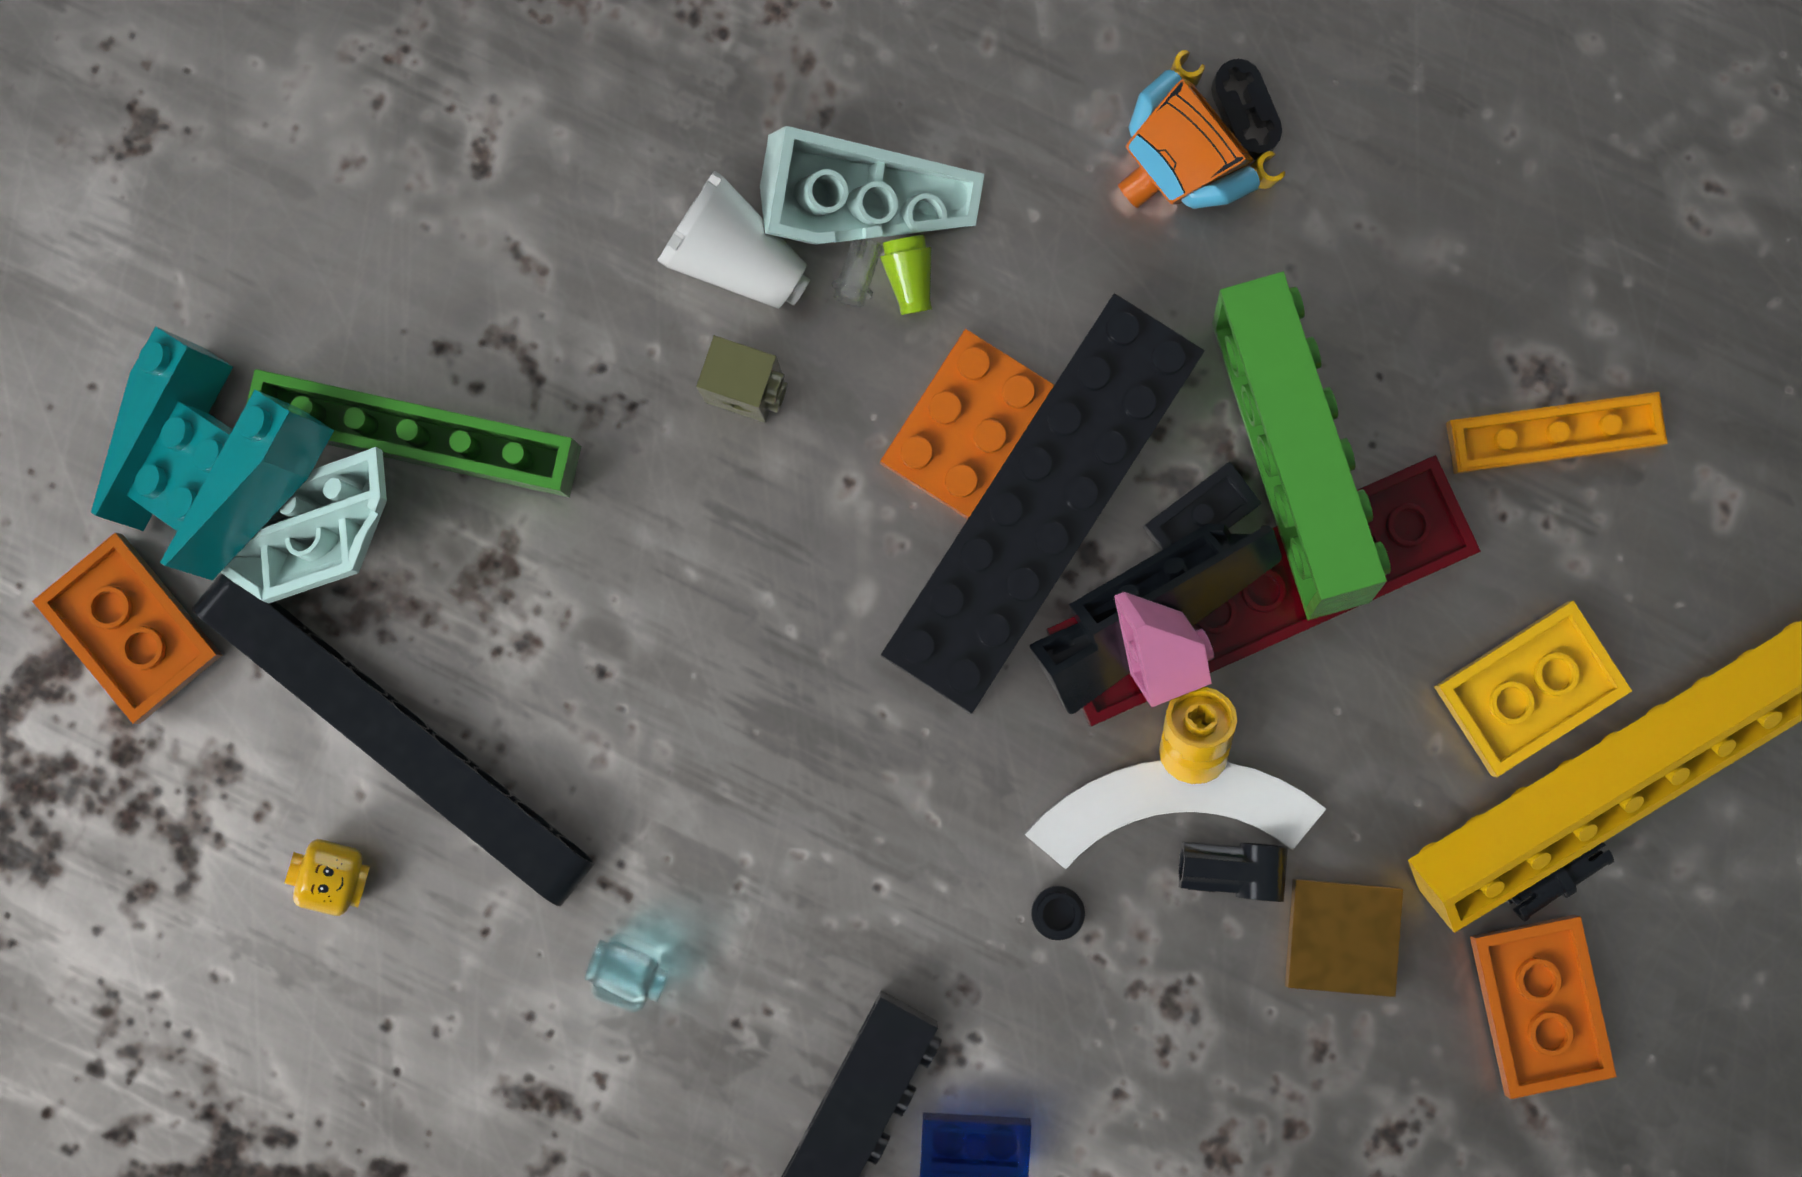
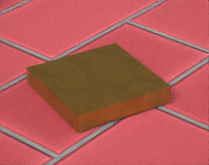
(1344, 937)

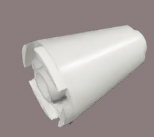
(727, 246)

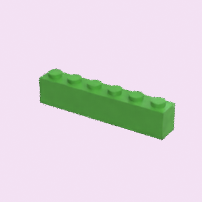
(432, 435)

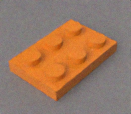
(966, 423)
(127, 628)
(1543, 1006)

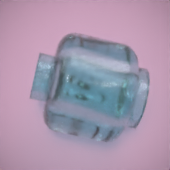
(626, 972)

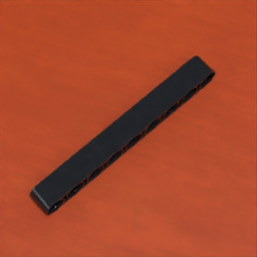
(396, 739)

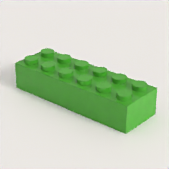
(1298, 446)

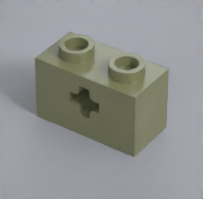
(742, 379)

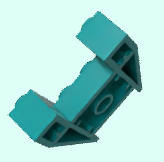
(192, 468)

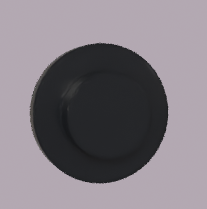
(1058, 913)

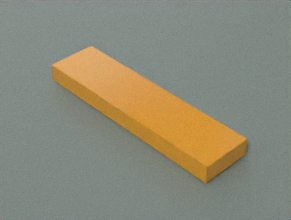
(1556, 432)

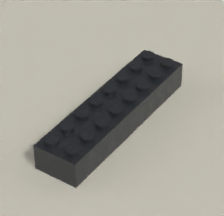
(1042, 503)

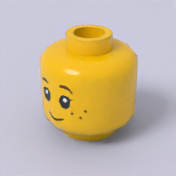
(327, 877)

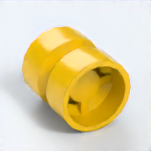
(1198, 735)

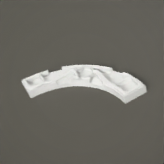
(1150, 791)

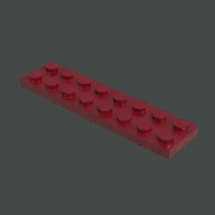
(1412, 518)

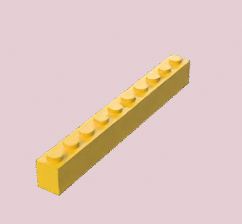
(1614, 782)

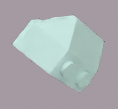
(317, 532)

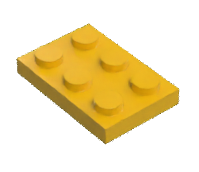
(1532, 688)

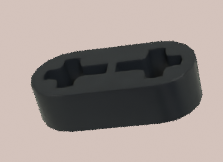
(1257, 104)

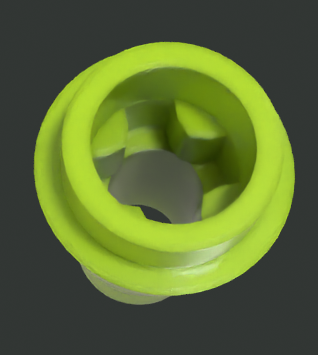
(909, 272)

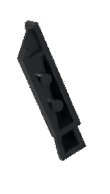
(1186, 576)

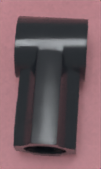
(1248, 869)

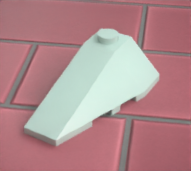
(849, 191)

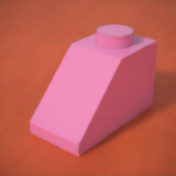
(1162, 649)

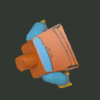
(1187, 147)

